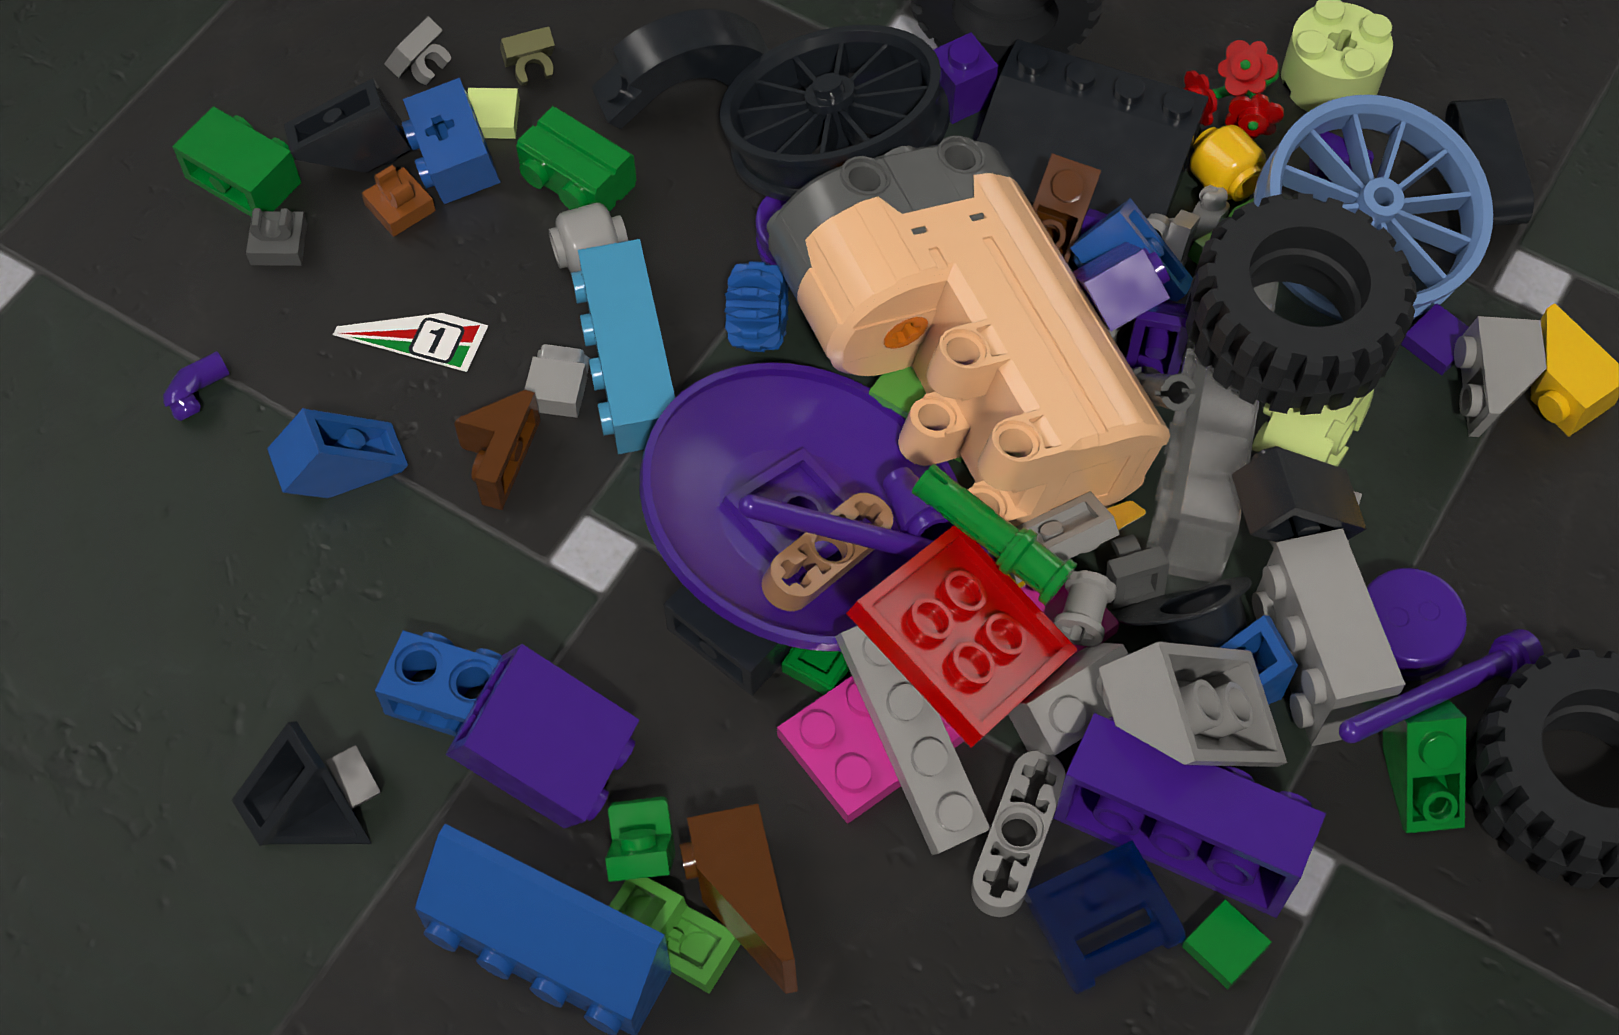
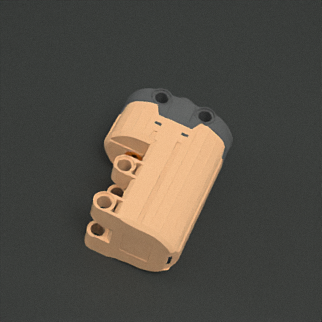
(953, 273)

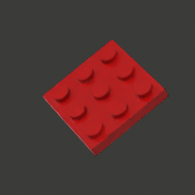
(962, 633)

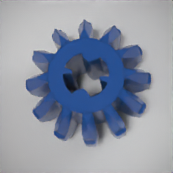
(756, 307)

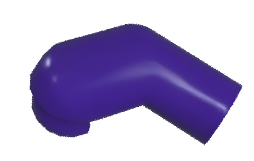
(191, 379)

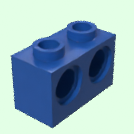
(440, 699)

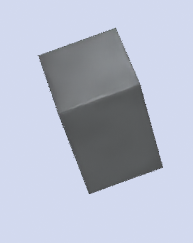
(353, 777)

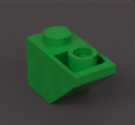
(1428, 768)

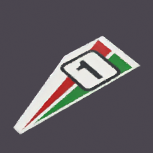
(429, 337)

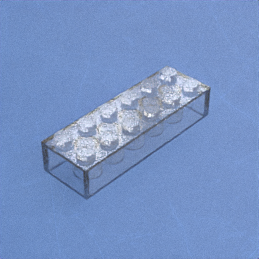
(1195, 490)

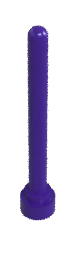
(833, 526)
(1504, 658)

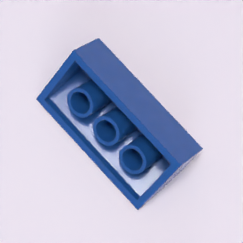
(542, 933)

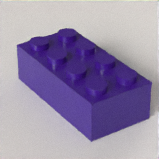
(1190, 818)

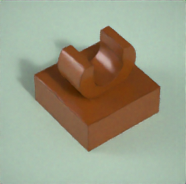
(397, 200)

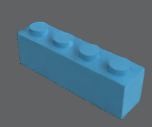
(627, 341)

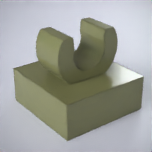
(526, 49)

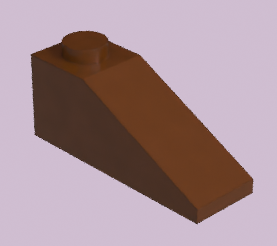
(740, 886)

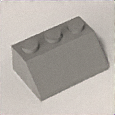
(1194, 704)

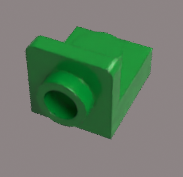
(640, 839)

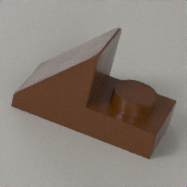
(502, 439)

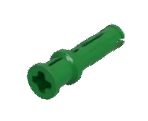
(1014, 548)

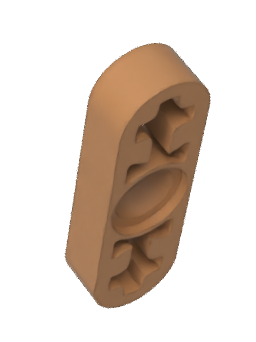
(820, 571)

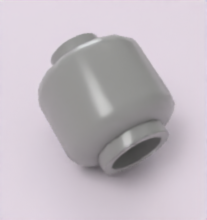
(584, 229)

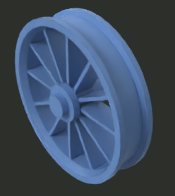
(1382, 196)

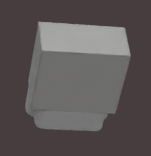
(558, 379)

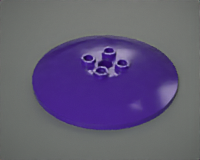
(780, 437)

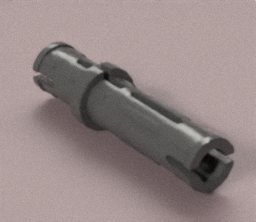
(1166, 389)

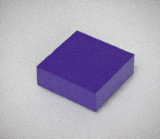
(1435, 338)

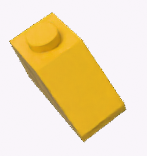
(1579, 374)

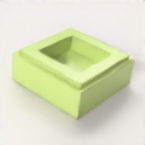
(496, 111)

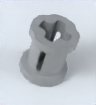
(1085, 607)

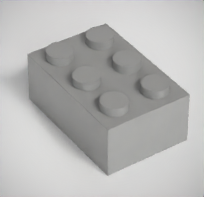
(1331, 631)

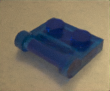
(1094, 898)

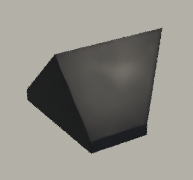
(295, 797)

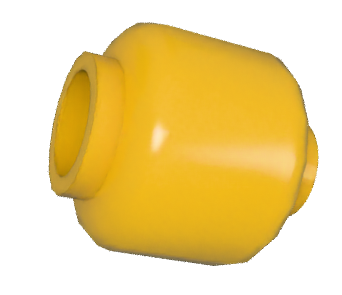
(1227, 160)

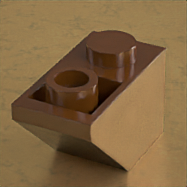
(1065, 200)

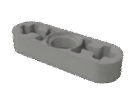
(988, 864)

